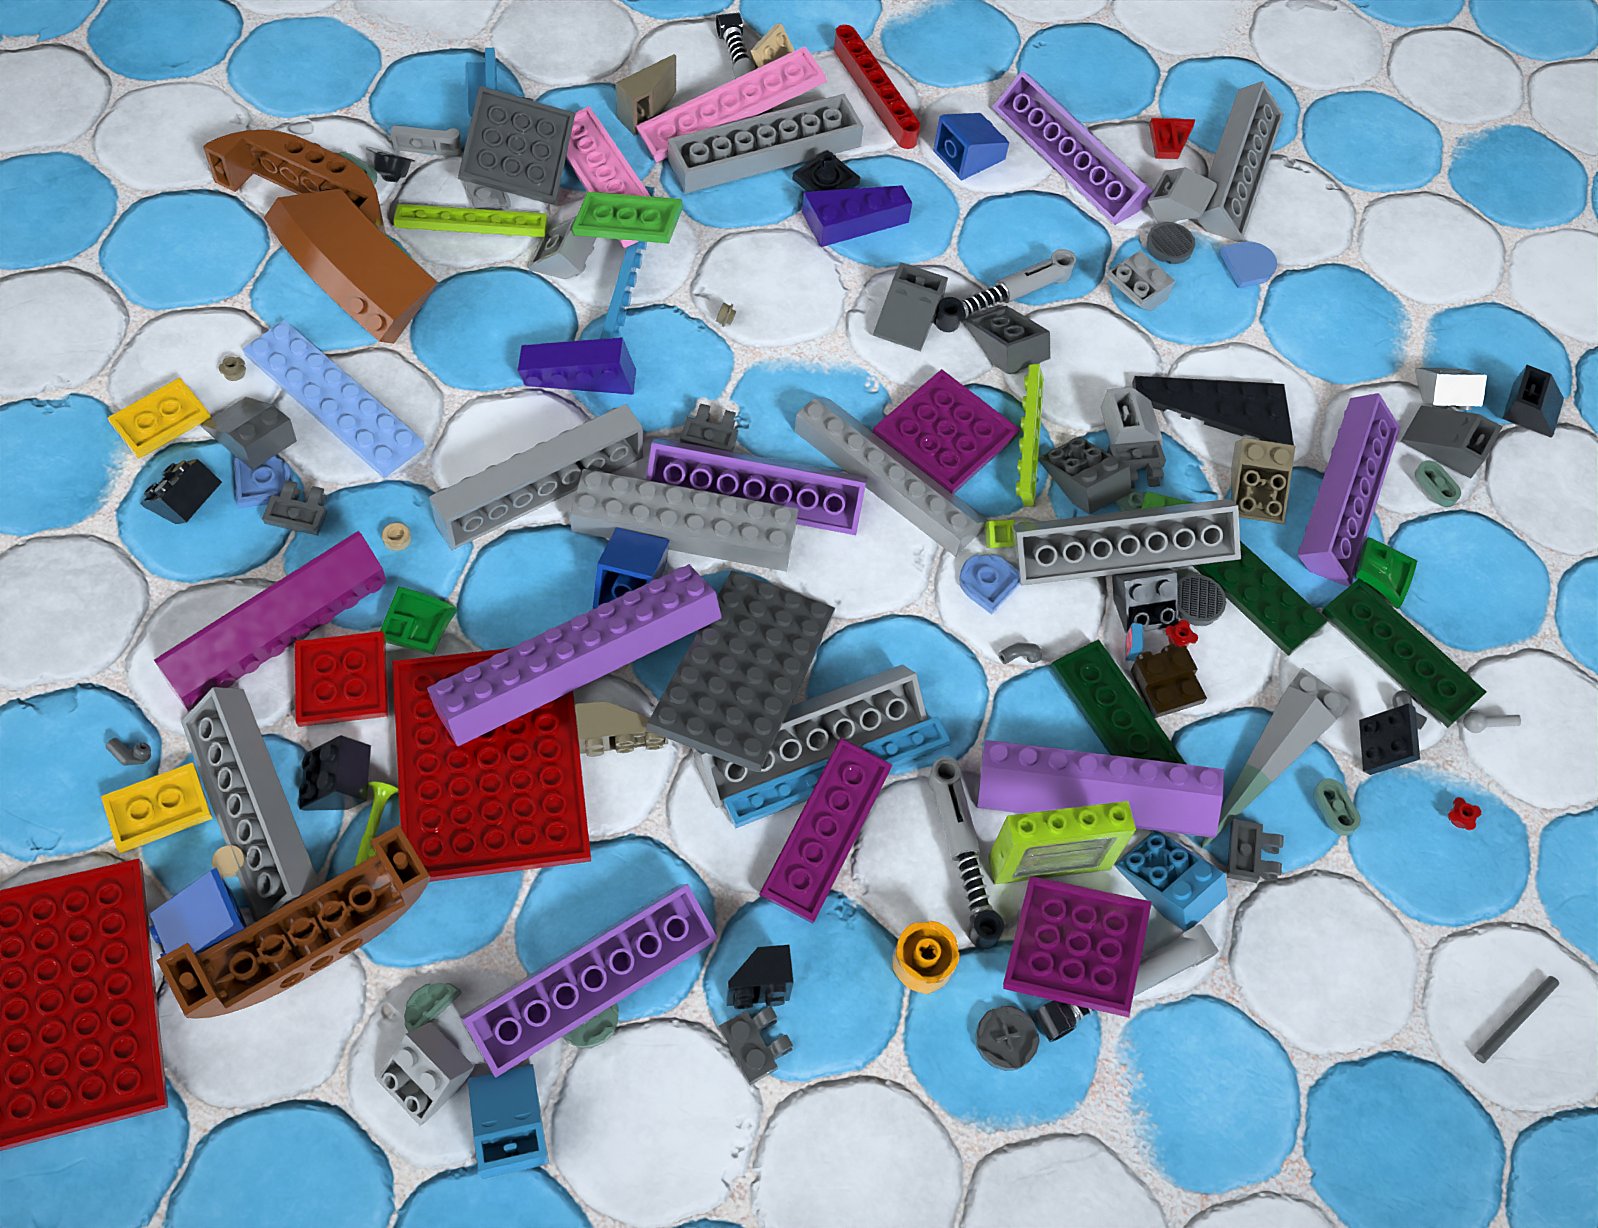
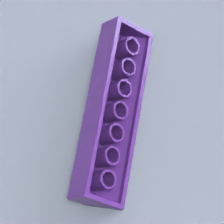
(1072, 149)
(1349, 490)
(823, 496)
(1046, 779)
(588, 979)

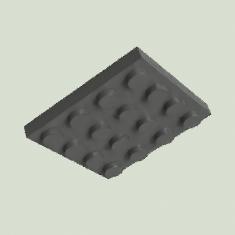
(516, 145)

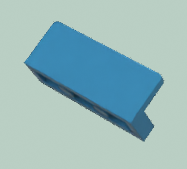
(483, 75)

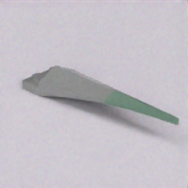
(1297, 722)

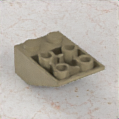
(646, 93)
(1261, 479)
(612, 727)

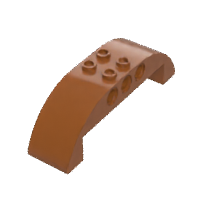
(290, 164)
(300, 935)

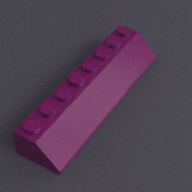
(272, 620)

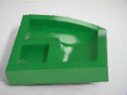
(1386, 570)
(416, 620)

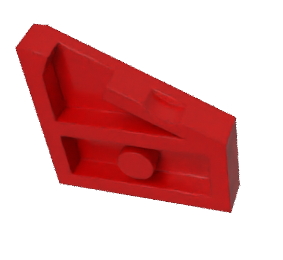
(1170, 136)

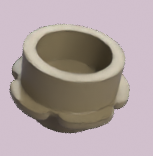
(726, 314)
(233, 368)

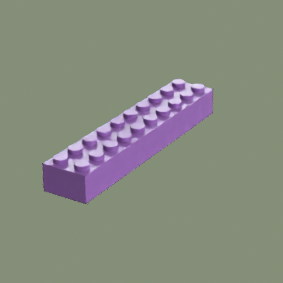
(573, 654)

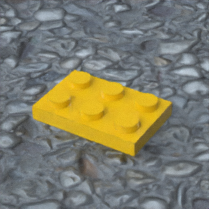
(159, 418)
(156, 807)

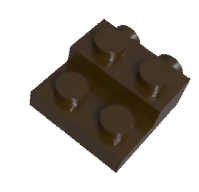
(1168, 680)

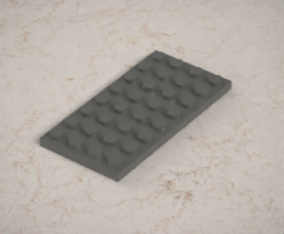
(742, 672)

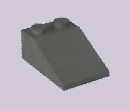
(1010, 339)
(252, 431)

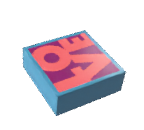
(1134, 642)

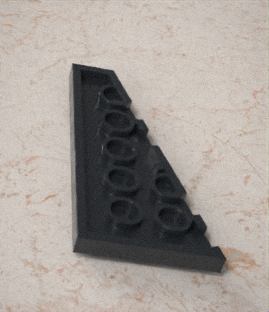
(1225, 405)

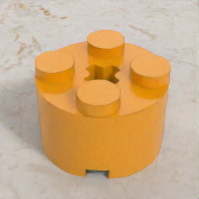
(921, 973)

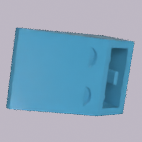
(1174, 879)
(507, 1122)

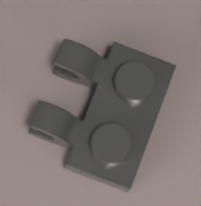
(707, 434)
(1141, 456)
(294, 514)
(1245, 852)
(749, 1048)

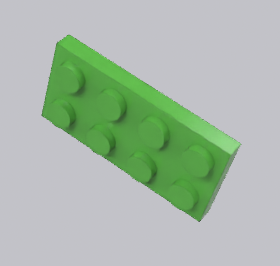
(627, 217)

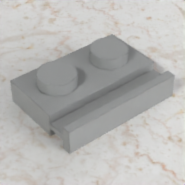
(486, 197)

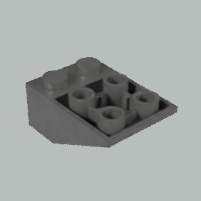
(910, 306)
(1452, 437)
(1087, 474)

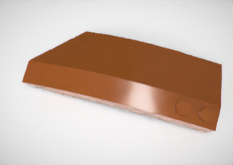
(352, 260)

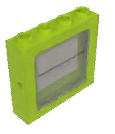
(1061, 842)

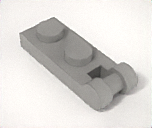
(426, 140)

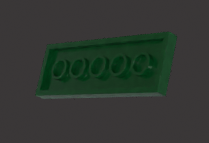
(1265, 599)
(1403, 652)
(1112, 705)

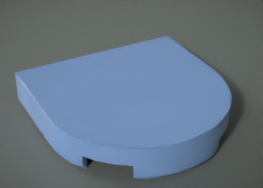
(1249, 262)
(258, 485)
(988, 580)

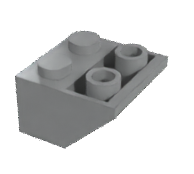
(1181, 195)
(1142, 281)
(1129, 417)
(424, 1072)

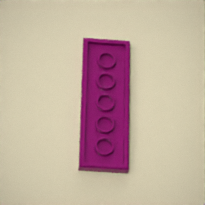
(825, 830)

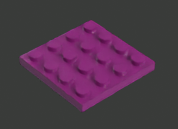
(946, 431)
(1078, 946)

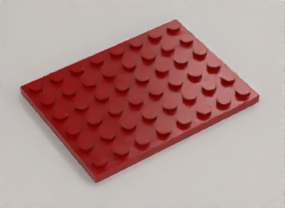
(495, 800)
(77, 1005)

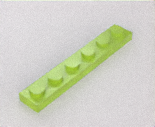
(470, 220)
(1030, 442)

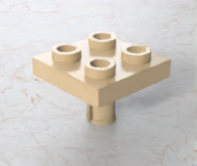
(771, 46)

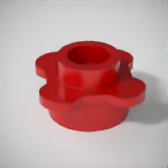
(1182, 627)
(1459, 819)

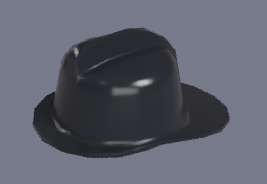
(390, 165)

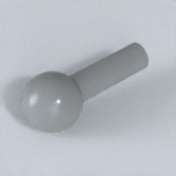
(1477, 722)

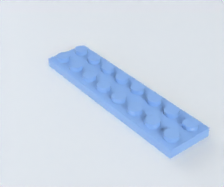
(334, 399)

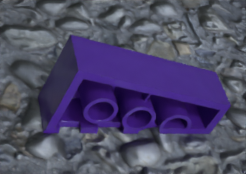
(854, 212)
(579, 365)

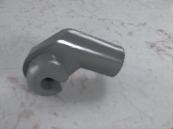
(1030, 650)
(1403, 697)
(129, 756)

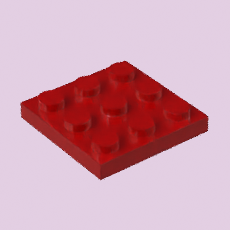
(340, 679)

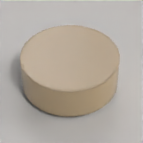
(396, 536)
(225, 860)

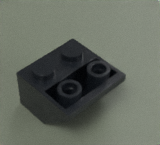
(1534, 401)
(181, 491)
(1147, 598)
(335, 775)
(762, 979)

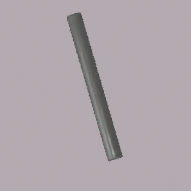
(1516, 1019)

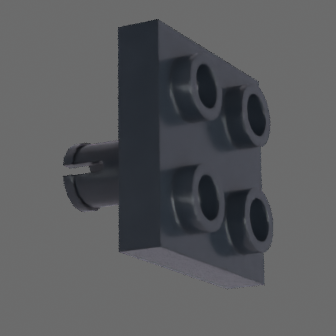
(825, 173)
(1389, 739)

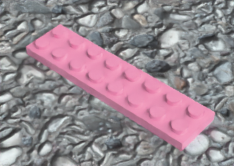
(734, 100)
(600, 161)

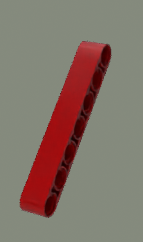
(876, 86)

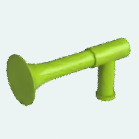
(381, 794)

